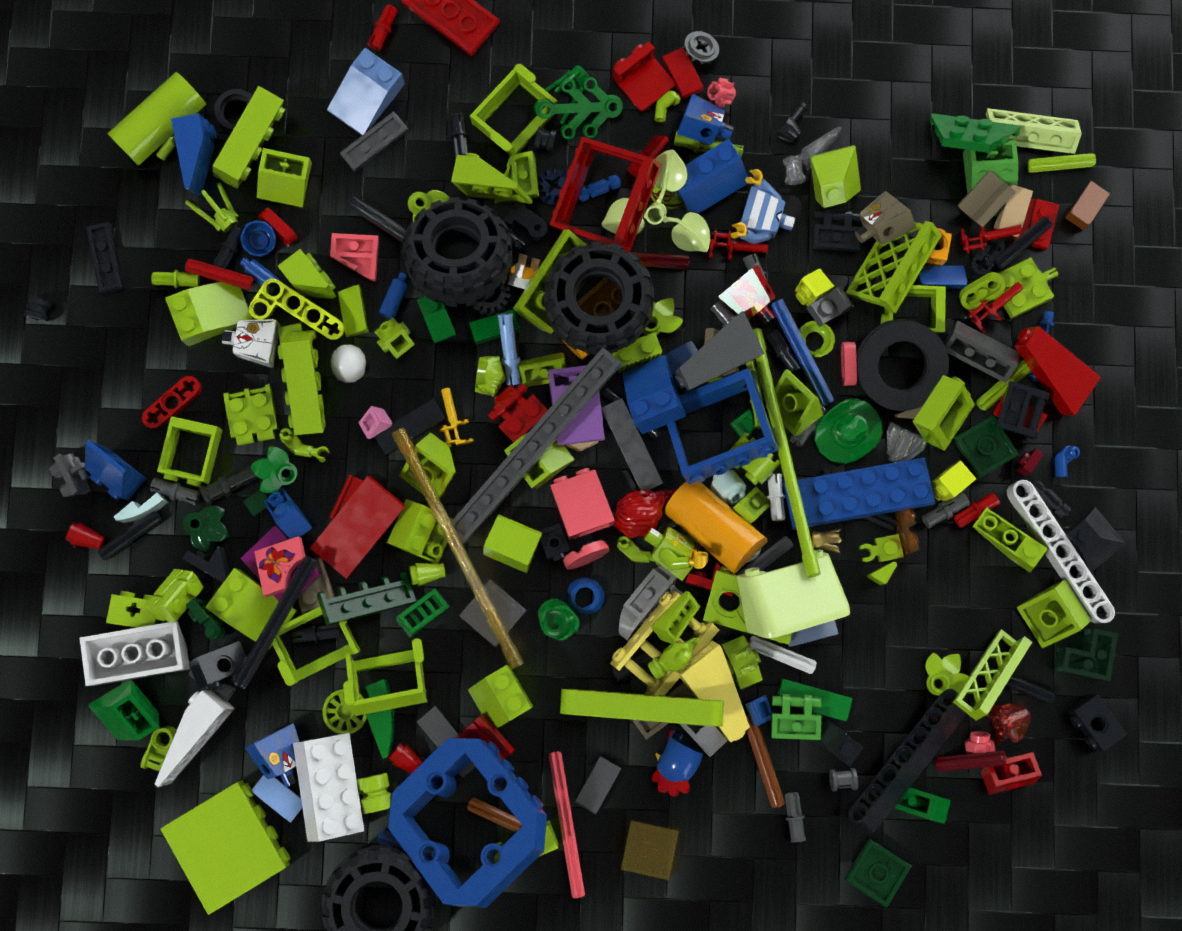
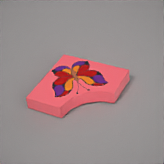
(277, 564)

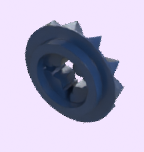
(544, 188)

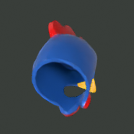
(676, 765)

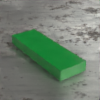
(832, 704)

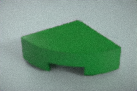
(743, 424)

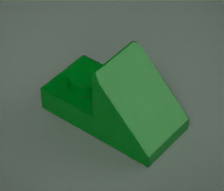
(436, 319)

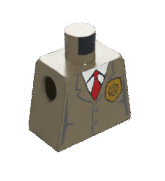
(884, 220)

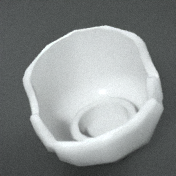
(348, 363)

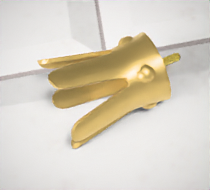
(821, 539)

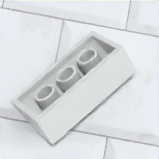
(134, 653)

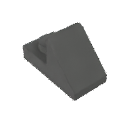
(830, 306)

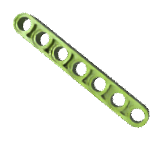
(642, 707)

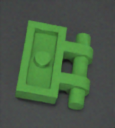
(792, 725)

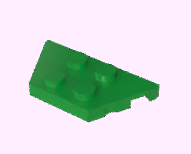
(972, 133)

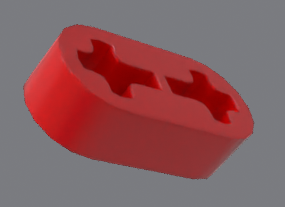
(282, 230)

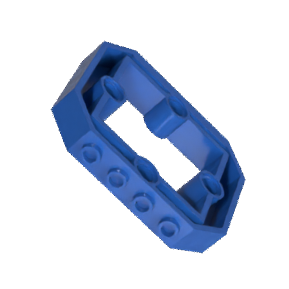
(515, 854)

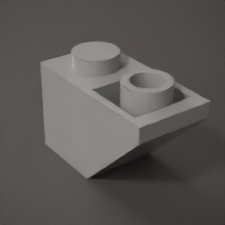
(706, 737)

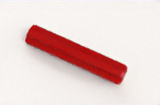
(219, 274)

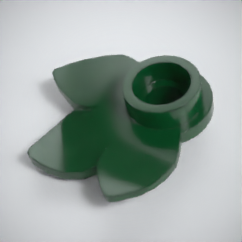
(209, 527)

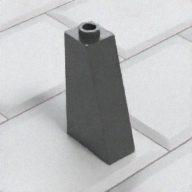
(724, 352)

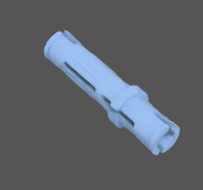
(509, 349)

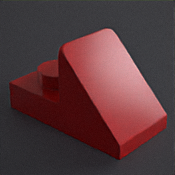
(700, 580)

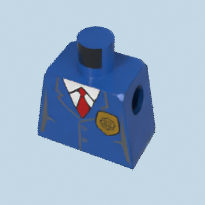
(703, 121)
(276, 755)

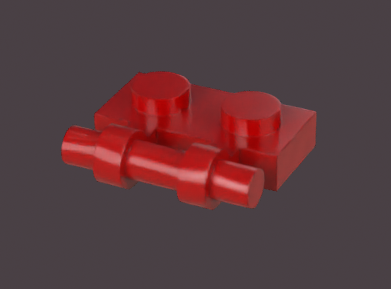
(523, 418)

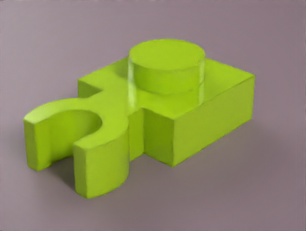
(885, 548)

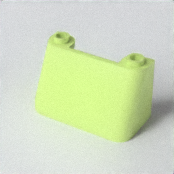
(788, 600)

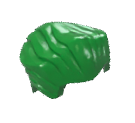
(557, 619)

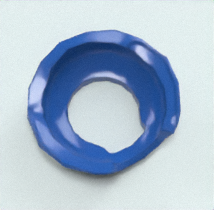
(599, 595)

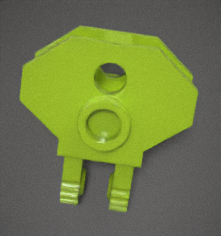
(742, 662)

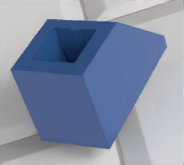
(287, 514)

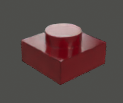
(1029, 461)

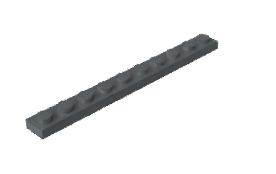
(535, 444)

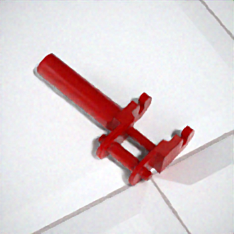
(987, 236)
(736, 245)
(995, 306)

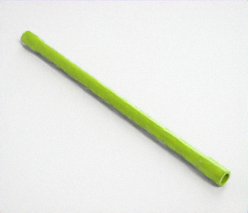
(808, 555)

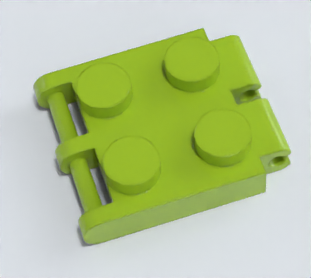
(251, 415)

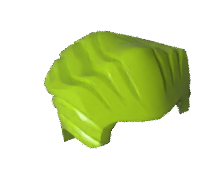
(489, 375)

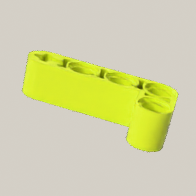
(300, 313)

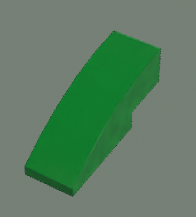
(382, 722)

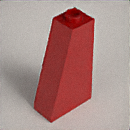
(1056, 369)

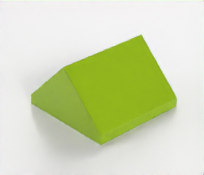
(796, 403)
(512, 543)

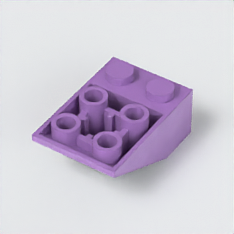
(589, 422)

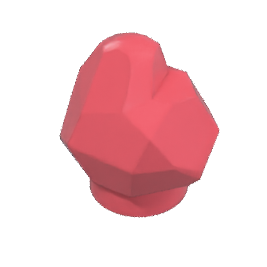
(979, 742)

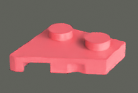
(356, 253)

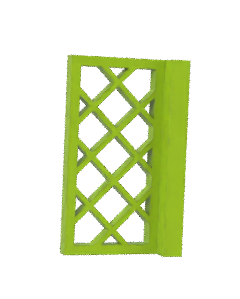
(907, 267)

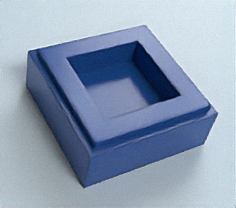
(759, 710)

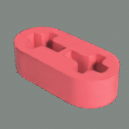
(848, 364)

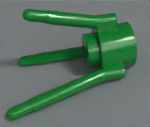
(577, 74)

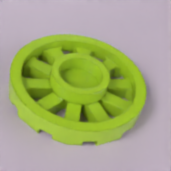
(343, 713)

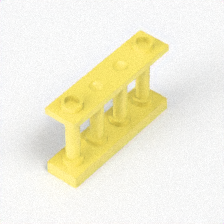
(622, 657)

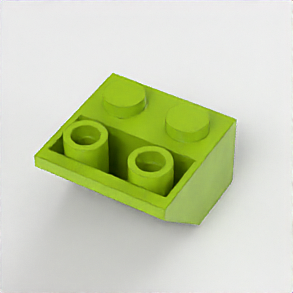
(283, 177)
(304, 276)
(548, 466)
(418, 532)

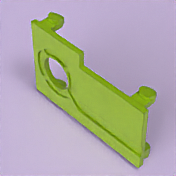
(733, 619)

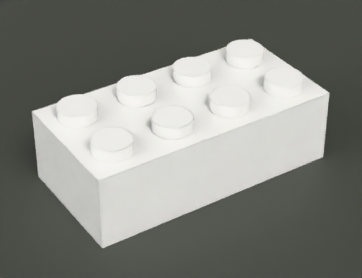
(328, 787)

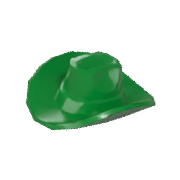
(848, 431)

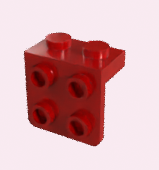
(642, 77)

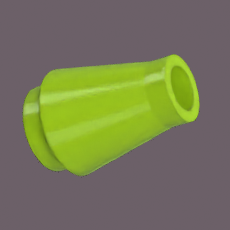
(425, 572)

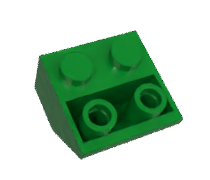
(126, 712)

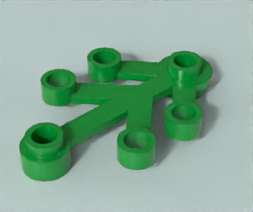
(582, 108)

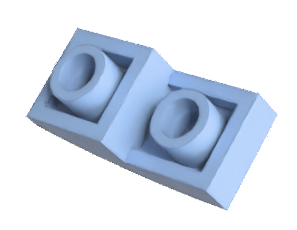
(278, 797)

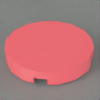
(586, 555)

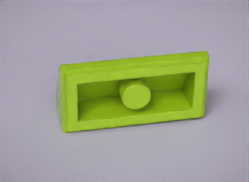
(353, 311)
(535, 370)

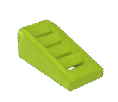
(664, 625)

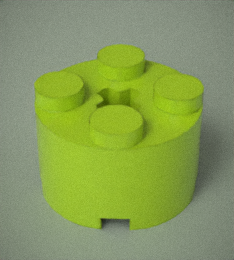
(758, 469)

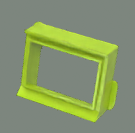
(518, 76)
(286, 665)
(388, 701)

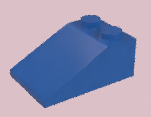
(195, 149)
(652, 395)
(111, 471)

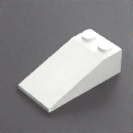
(197, 725)

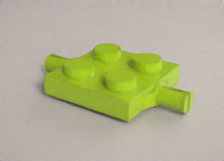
(1034, 283)

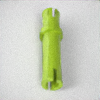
(696, 146)

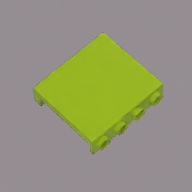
(226, 846)

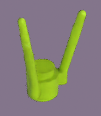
(224, 218)

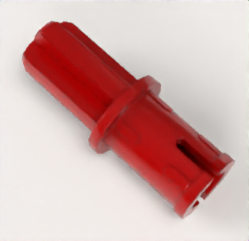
(382, 27)
(976, 509)

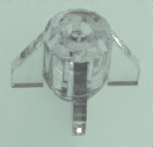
(903, 444)

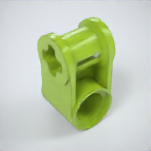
(157, 750)

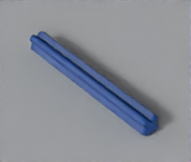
(802, 352)

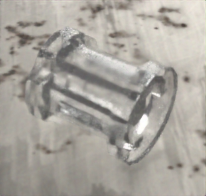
(794, 170)

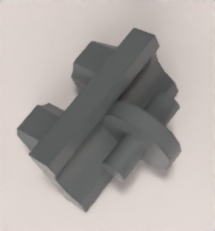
(73, 473)

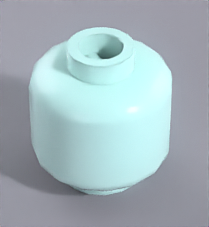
(728, 487)

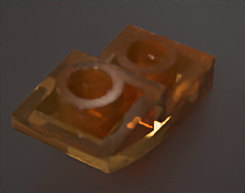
(908, 539)

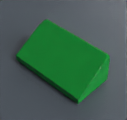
(488, 328)

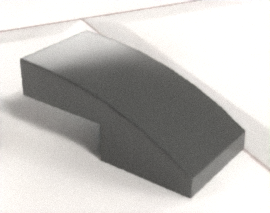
(597, 785)

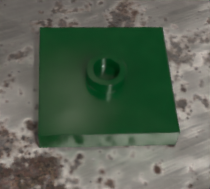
(985, 447)
(877, 872)

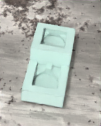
(134, 511)

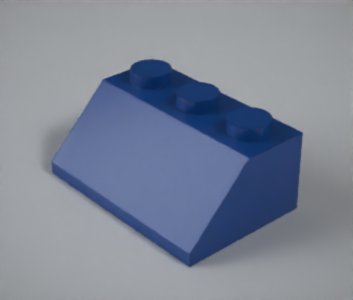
(712, 178)

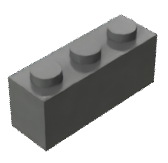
(981, 351)

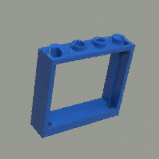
(736, 457)

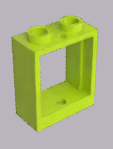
(938, 297)
(944, 412)
(170, 444)

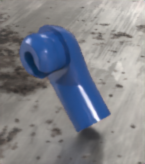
(1063, 457)

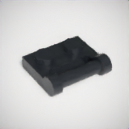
(1015, 407)

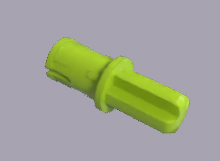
(177, 279)

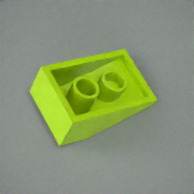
(483, 181)
(207, 311)
(243, 604)

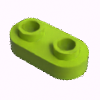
(982, 290)

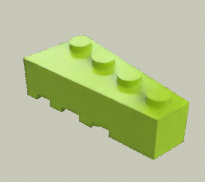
(247, 137)
(302, 382)

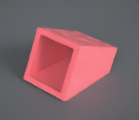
(582, 503)

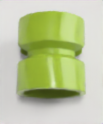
(374, 793)

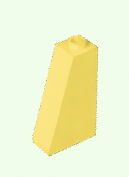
(710, 678)

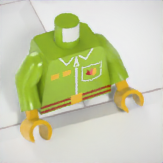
(676, 551)

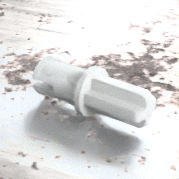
(776, 497)

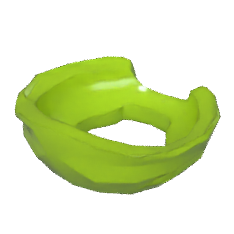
(825, 331)

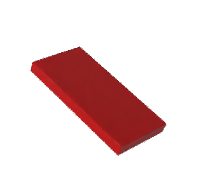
(459, 20)
(357, 526)

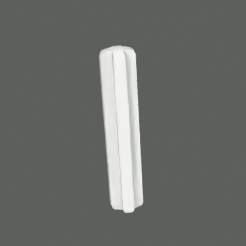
(782, 654)

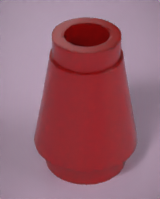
(84, 536)
(405, 758)

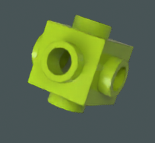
(394, 337)

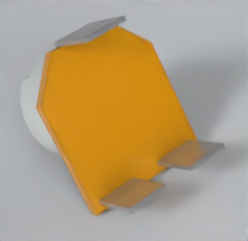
(520, 274)

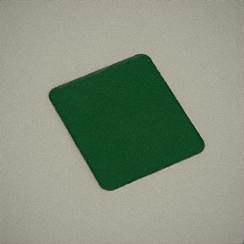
(255, 502)

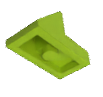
(752, 505)

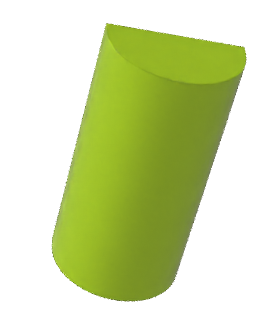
(151, 122)
(531, 302)

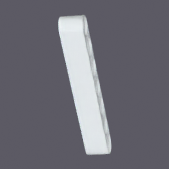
(1070, 557)

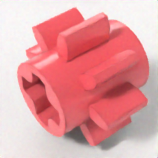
(721, 92)

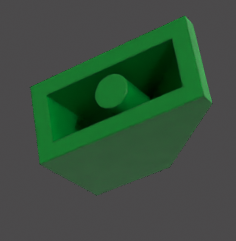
(924, 805)

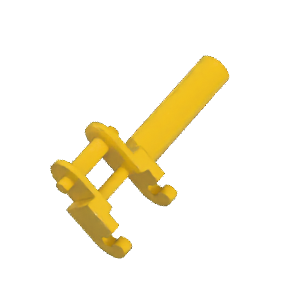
(452, 418)

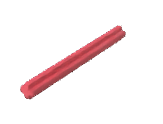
(566, 824)

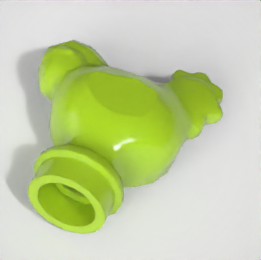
(673, 658)

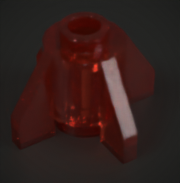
(1009, 722)

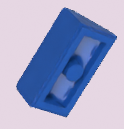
(950, 276)

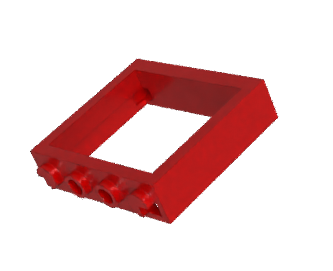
(635, 206)

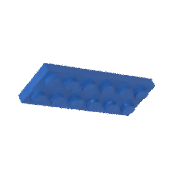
(864, 492)

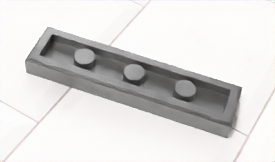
(631, 445)

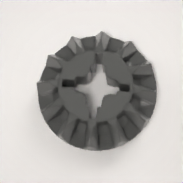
(702, 40)

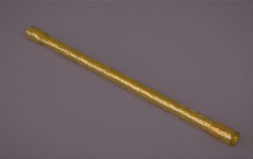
(407, 449)

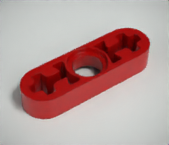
(164, 419)

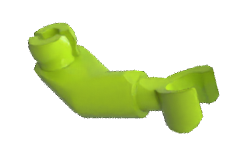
(296, 446)
(633, 552)

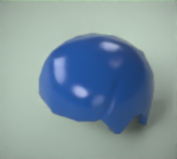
(258, 238)

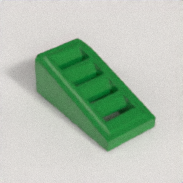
(401, 618)

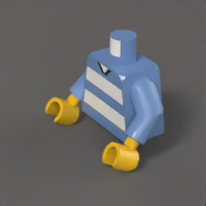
(762, 212)

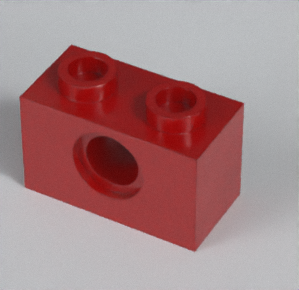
(1016, 773)

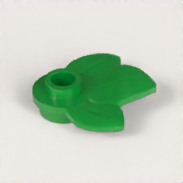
(270, 470)

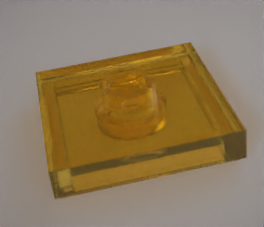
(649, 850)

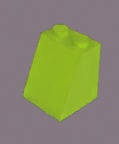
(500, 696)

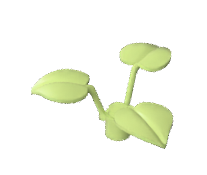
(688, 234)

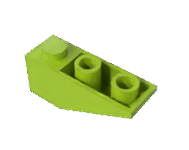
(1010, 540)

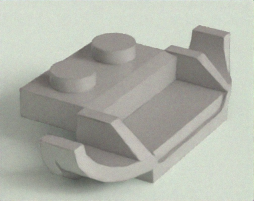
(646, 600)

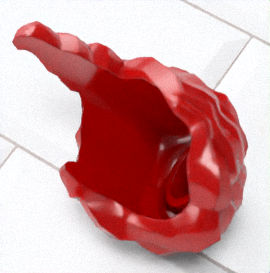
(640, 511)

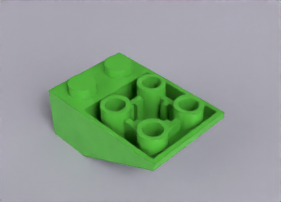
(1001, 161)

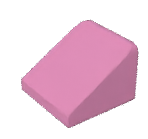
(374, 422)

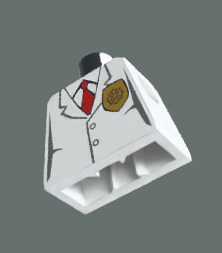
(254, 340)

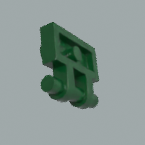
(200, 614)

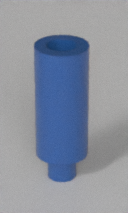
(260, 274)
(394, 296)

